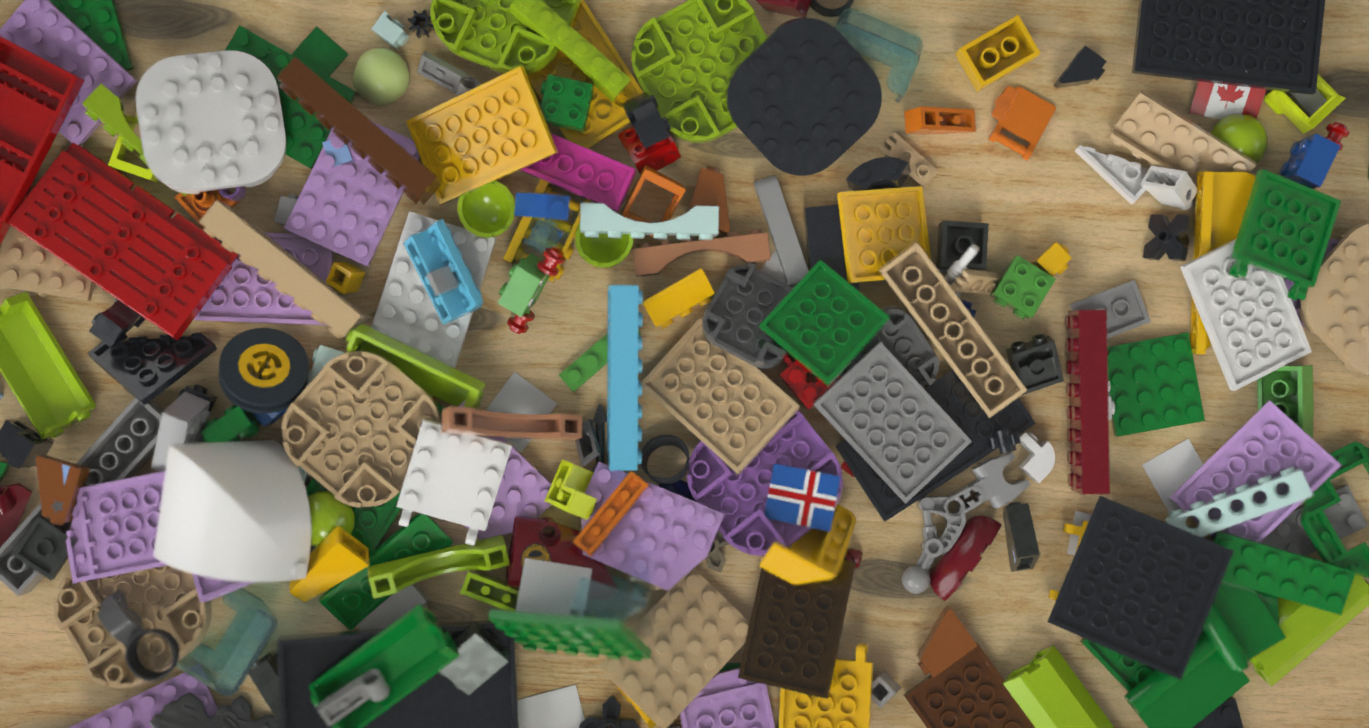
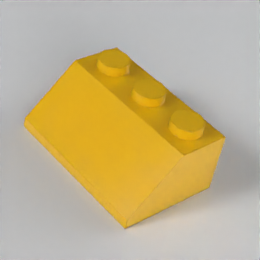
(679, 299)

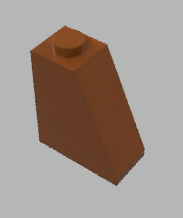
(711, 192)
(945, 644)

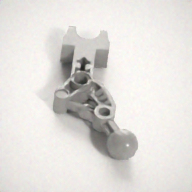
(988, 486)

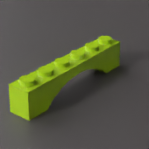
(593, 63)
(109, 109)
(398, 574)

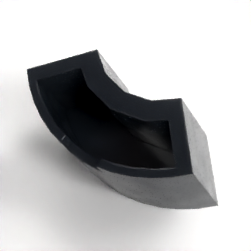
(646, 119)
(879, 174)
(115, 323)

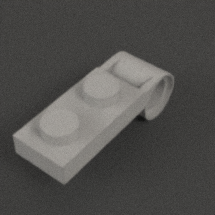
(446, 74)
(351, 696)

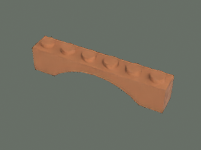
(654, 259)
(530, 426)

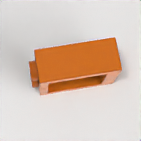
(660, 180)

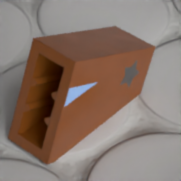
(59, 487)

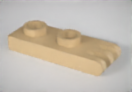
(920, 168)
(975, 282)

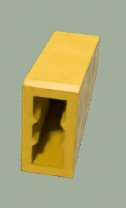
(331, 563)

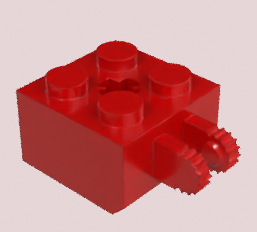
(795, 380)

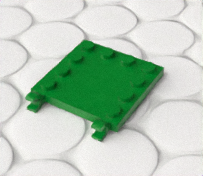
(1285, 231)

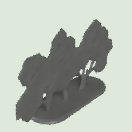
(190, 713)

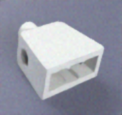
(1170, 186)

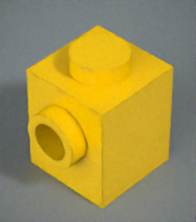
(1053, 259)
(345, 277)

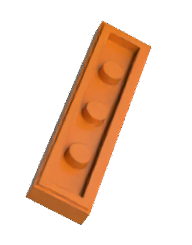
(611, 513)

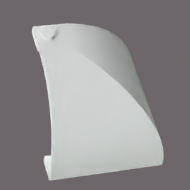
(234, 512)

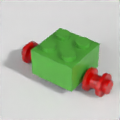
(526, 285)

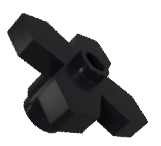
(1170, 237)
(611, 713)

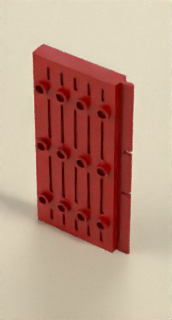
(32, 110)
(123, 240)

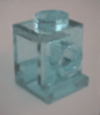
(543, 236)

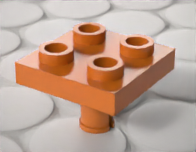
(200, 203)

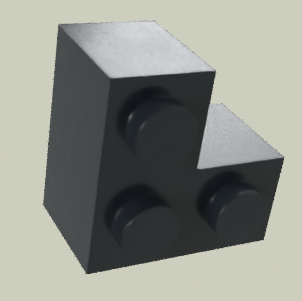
(21, 444)

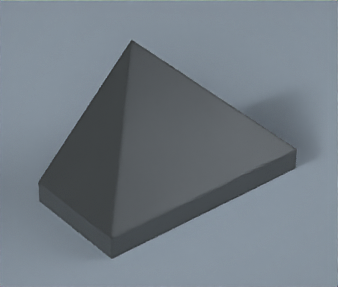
(587, 445)

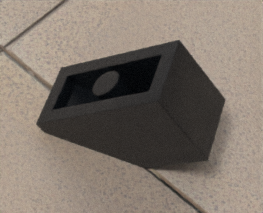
(1082, 69)

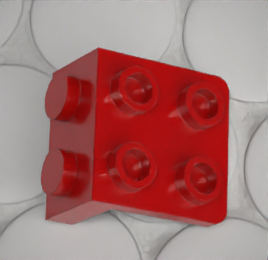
(655, 156)

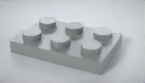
(1123, 307)

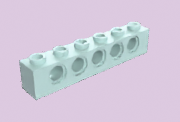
(1297, 491)

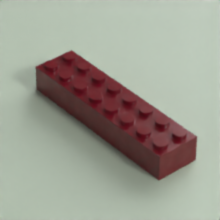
(1088, 401)

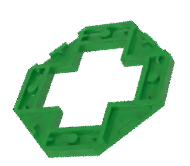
(1317, 524)

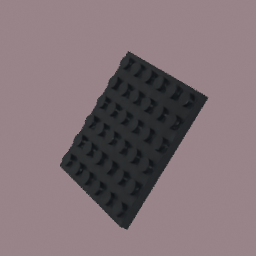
(1140, 587)

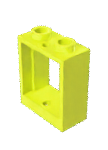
(116, 160)

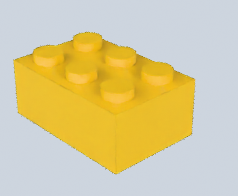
(997, 53)

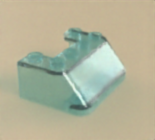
(884, 44)
(607, 602)
(239, 648)

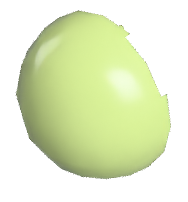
(381, 76)

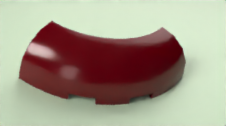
(963, 556)

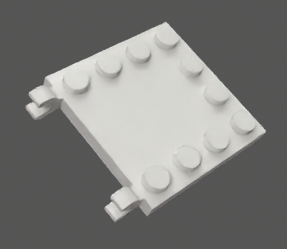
(453, 478)

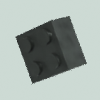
(955, 240)

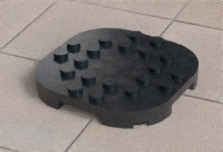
(803, 96)

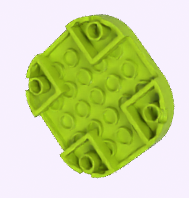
(493, 36)
(688, 62)

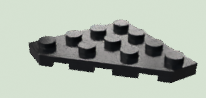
(151, 365)

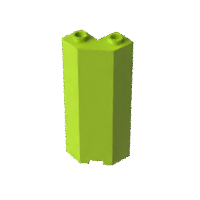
(40, 370)
(426, 371)
(1306, 631)
(1054, 694)

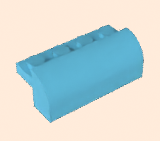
(433, 251)

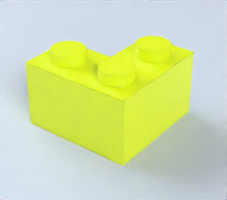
(569, 490)

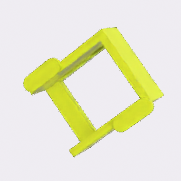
(1282, 104)

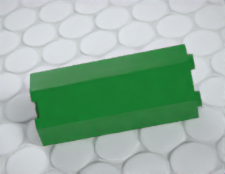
(405, 656)

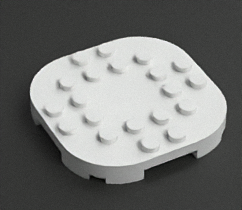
(211, 121)

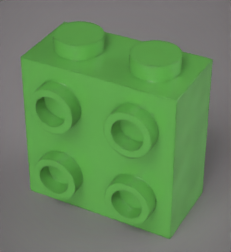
(1022, 288)

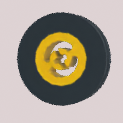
(249, 353)

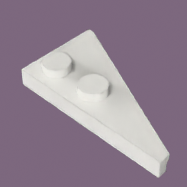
(1117, 171)

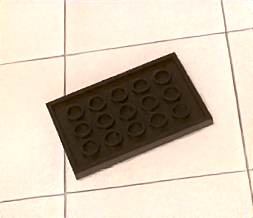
(796, 632)

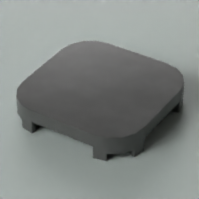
(737, 312)
(906, 344)

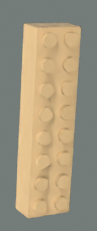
(283, 269)
(952, 329)

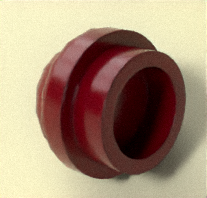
(854, 556)

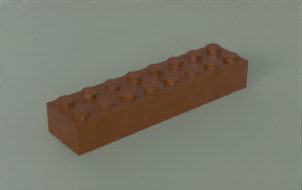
(354, 127)

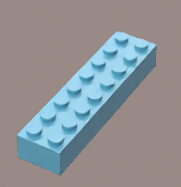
(622, 377)

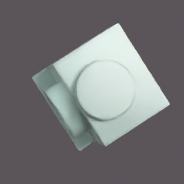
(390, 31)

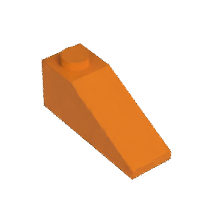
(939, 120)

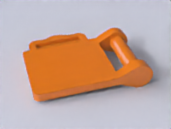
(1021, 115)

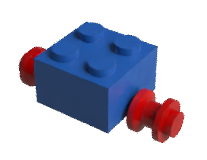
(1314, 156)

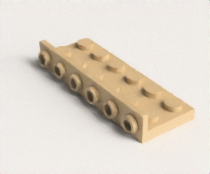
(1173, 141)

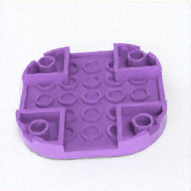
(745, 495)

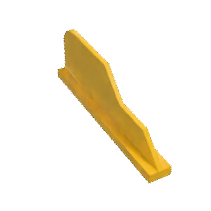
(1218, 217)

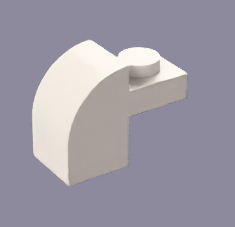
(1041, 457)

